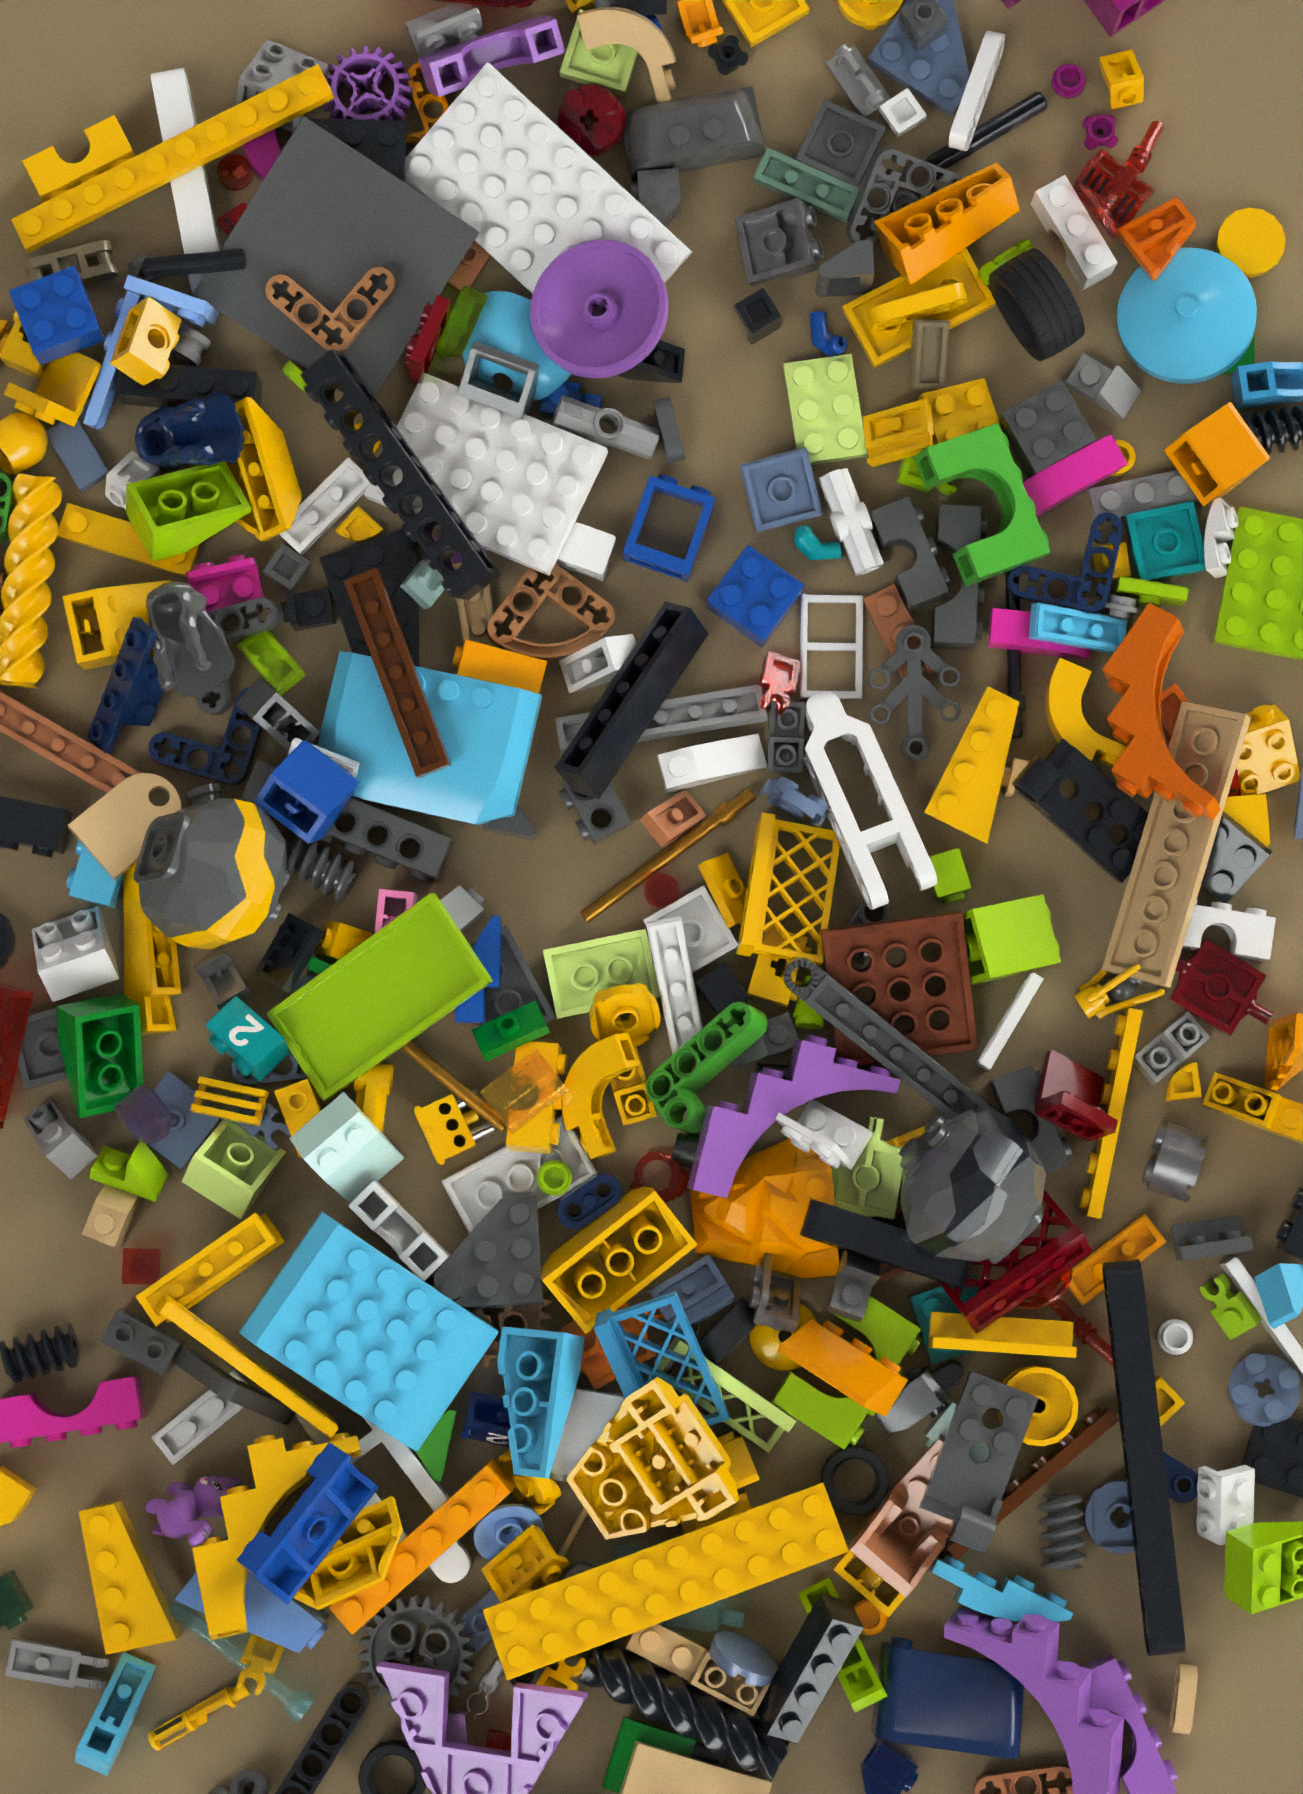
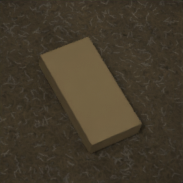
(928, 354)

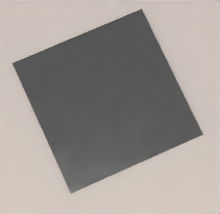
(326, 223)

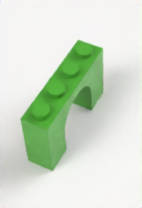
(987, 458)

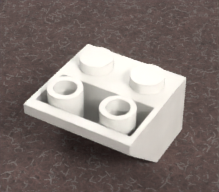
(74, 954)

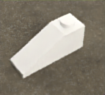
(711, 762)

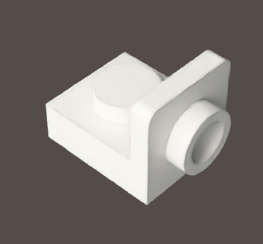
(127, 471)

